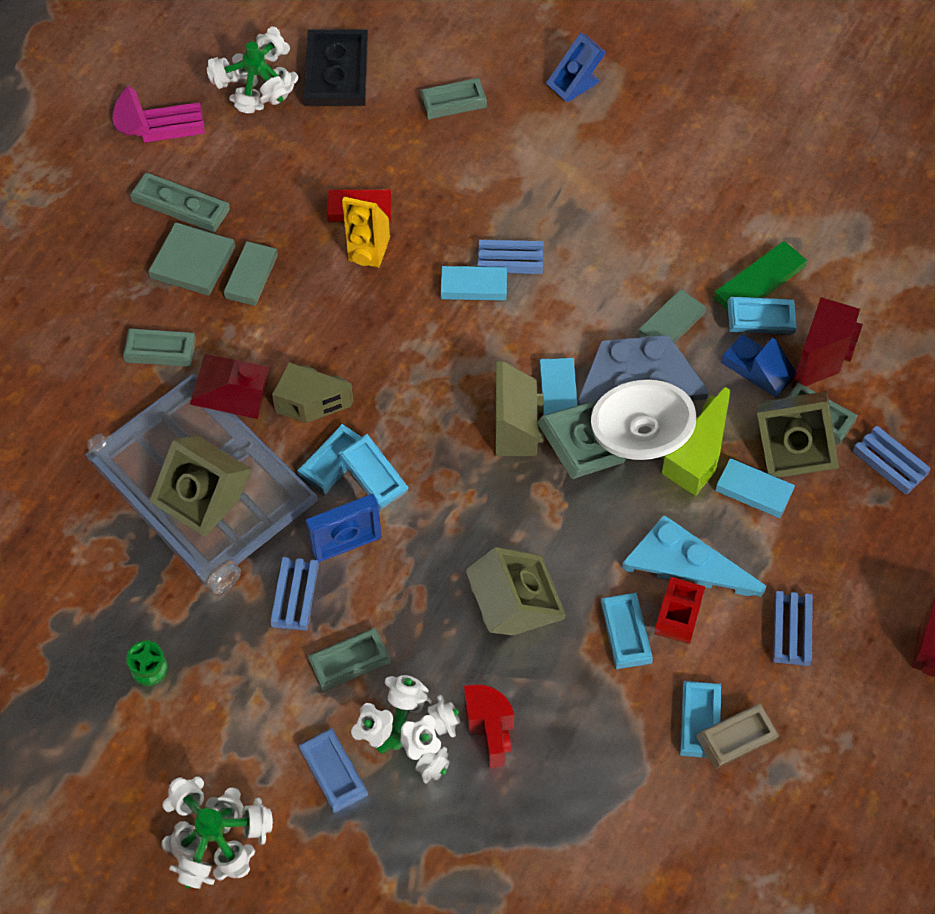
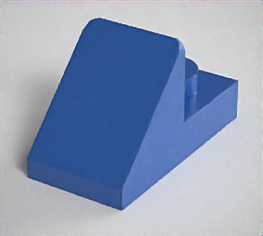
(575, 71)
(761, 365)

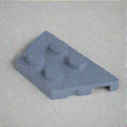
(640, 359)

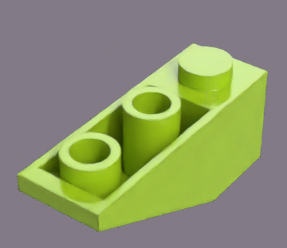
(698, 458)

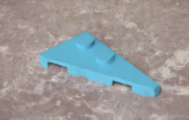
(680, 555)

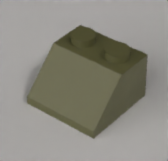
(516, 412)
(797, 435)
(199, 483)
(514, 591)

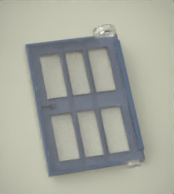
(269, 501)

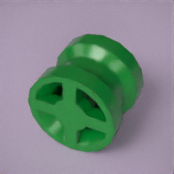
(141, 656)

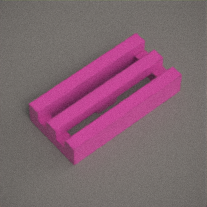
(171, 120)

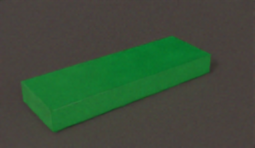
(763, 275)

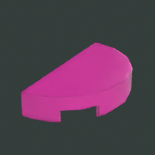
(128, 114)

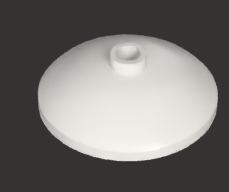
(643, 419)

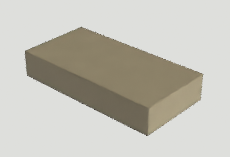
(737, 736)

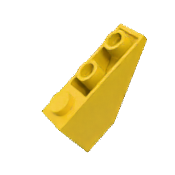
(365, 231)

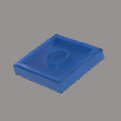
(344, 528)

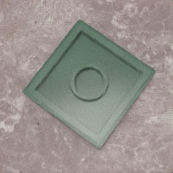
(192, 259)
(574, 442)

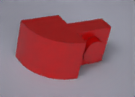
(679, 610)
(490, 714)

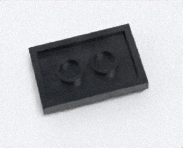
(336, 67)

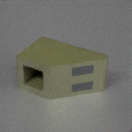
(310, 394)

